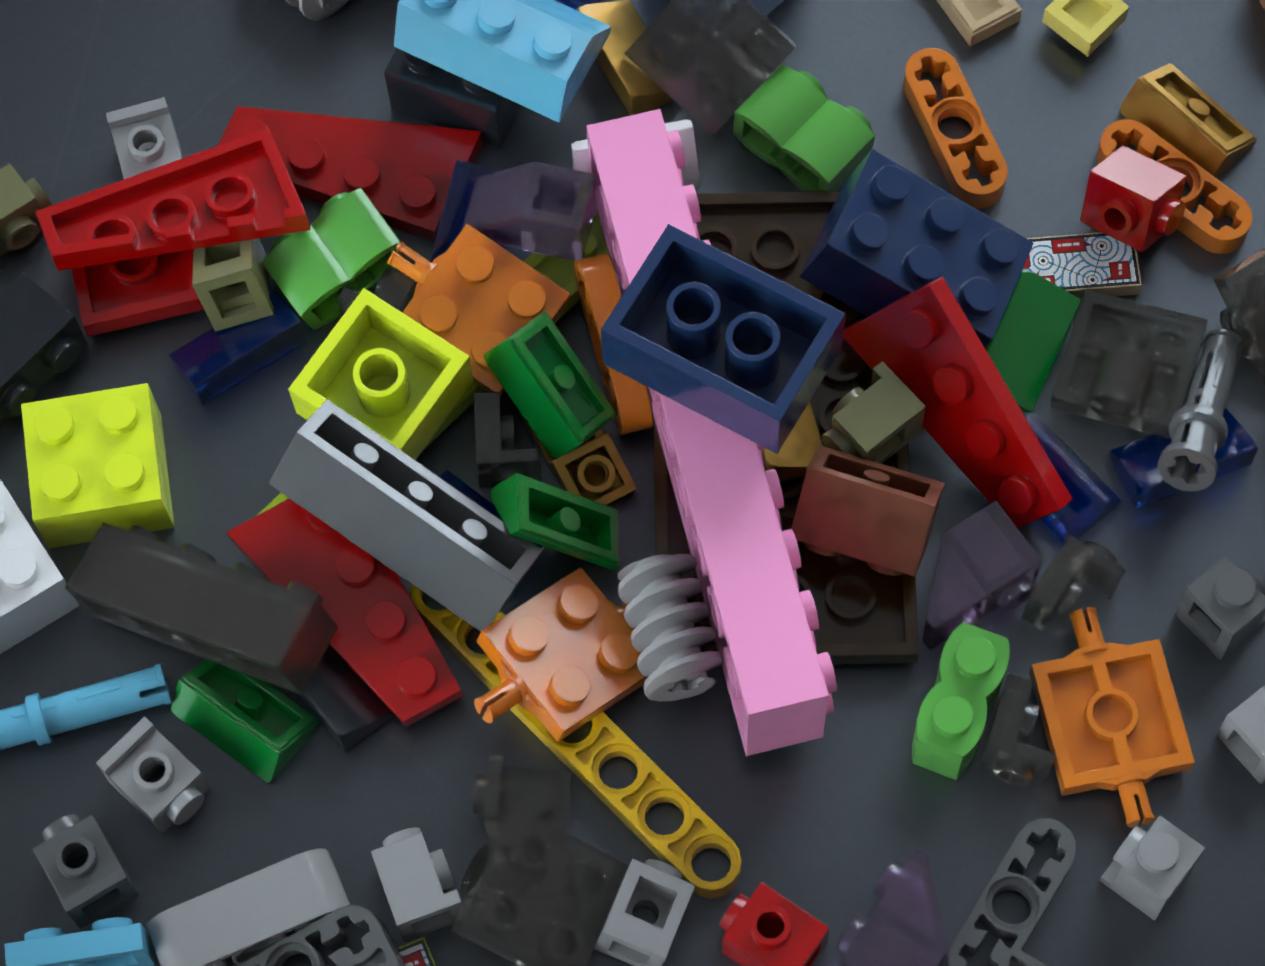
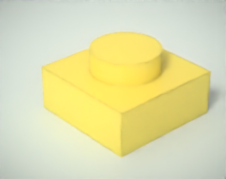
(1085, 21)

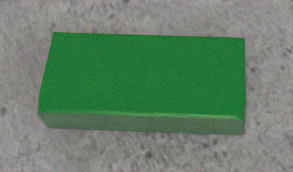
(1031, 336)
(549, 385)
(558, 520)
(243, 717)

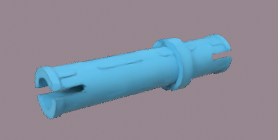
(82, 706)

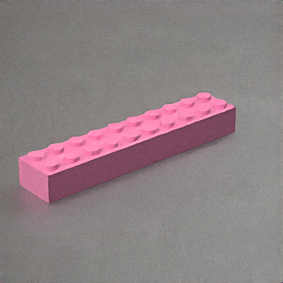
(718, 476)

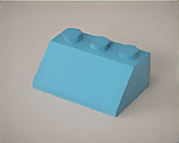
(511, 47)

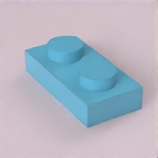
(109, 943)

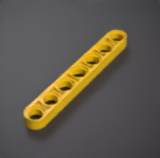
(588, 757)

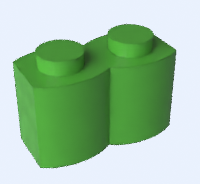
(802, 131)
(341, 250)
(958, 704)

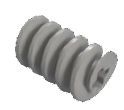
(666, 626)

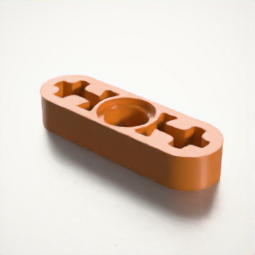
(955, 102)
(1220, 198)
(598, 297)

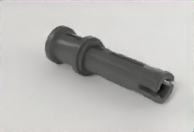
(1199, 426)

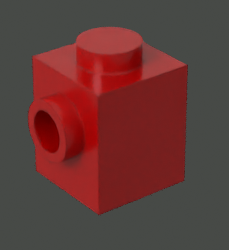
(1133, 199)
(771, 931)

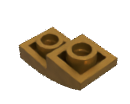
(590, 469)

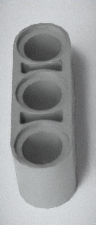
(248, 913)

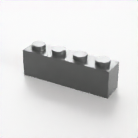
(404, 515)

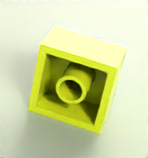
(385, 374)
(96, 463)

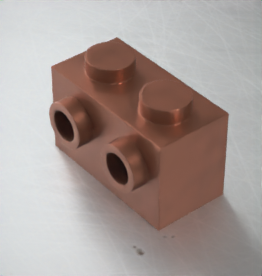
(866, 511)

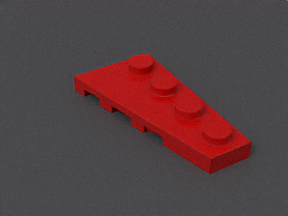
(394, 163)
(188, 204)
(965, 399)
(375, 617)

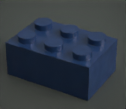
(904, 232)
(722, 338)

